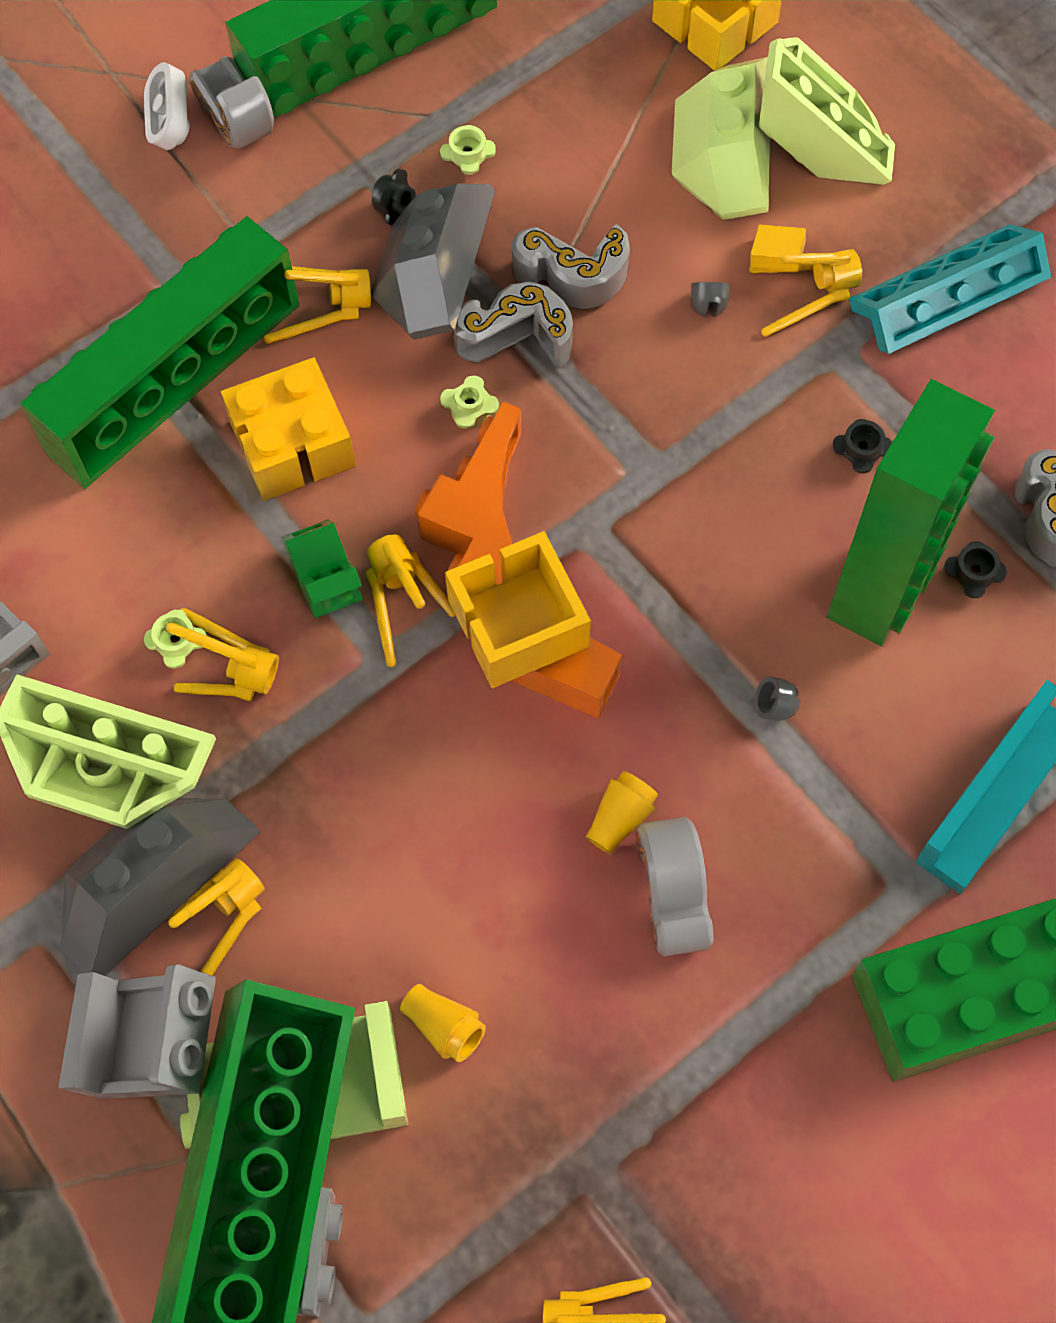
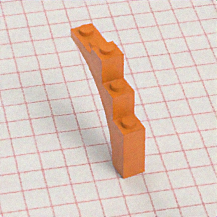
(470, 521)

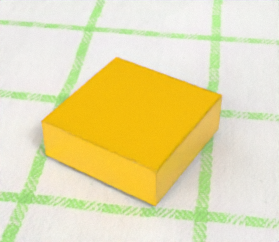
(773, 243)

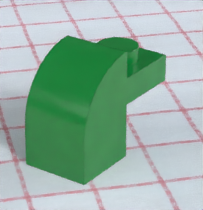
(322, 568)

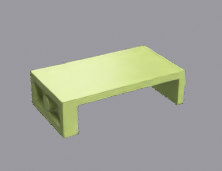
(370, 1085)

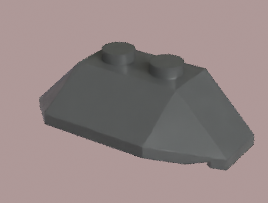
(432, 258)
(143, 876)

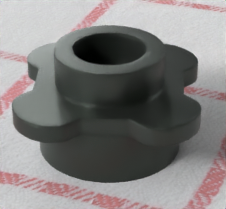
(392, 195)
(865, 433)
(979, 556)

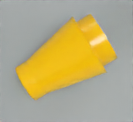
(621, 811)
(444, 1023)

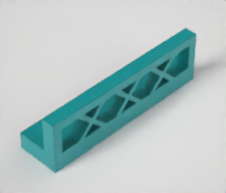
(953, 286)
(994, 795)

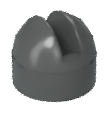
(708, 294)
(776, 699)

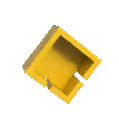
(716, 27)
(284, 416)
(524, 619)

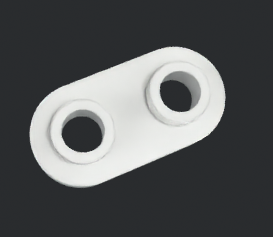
(166, 107)

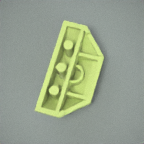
(822, 117)
(719, 143)
(97, 753)

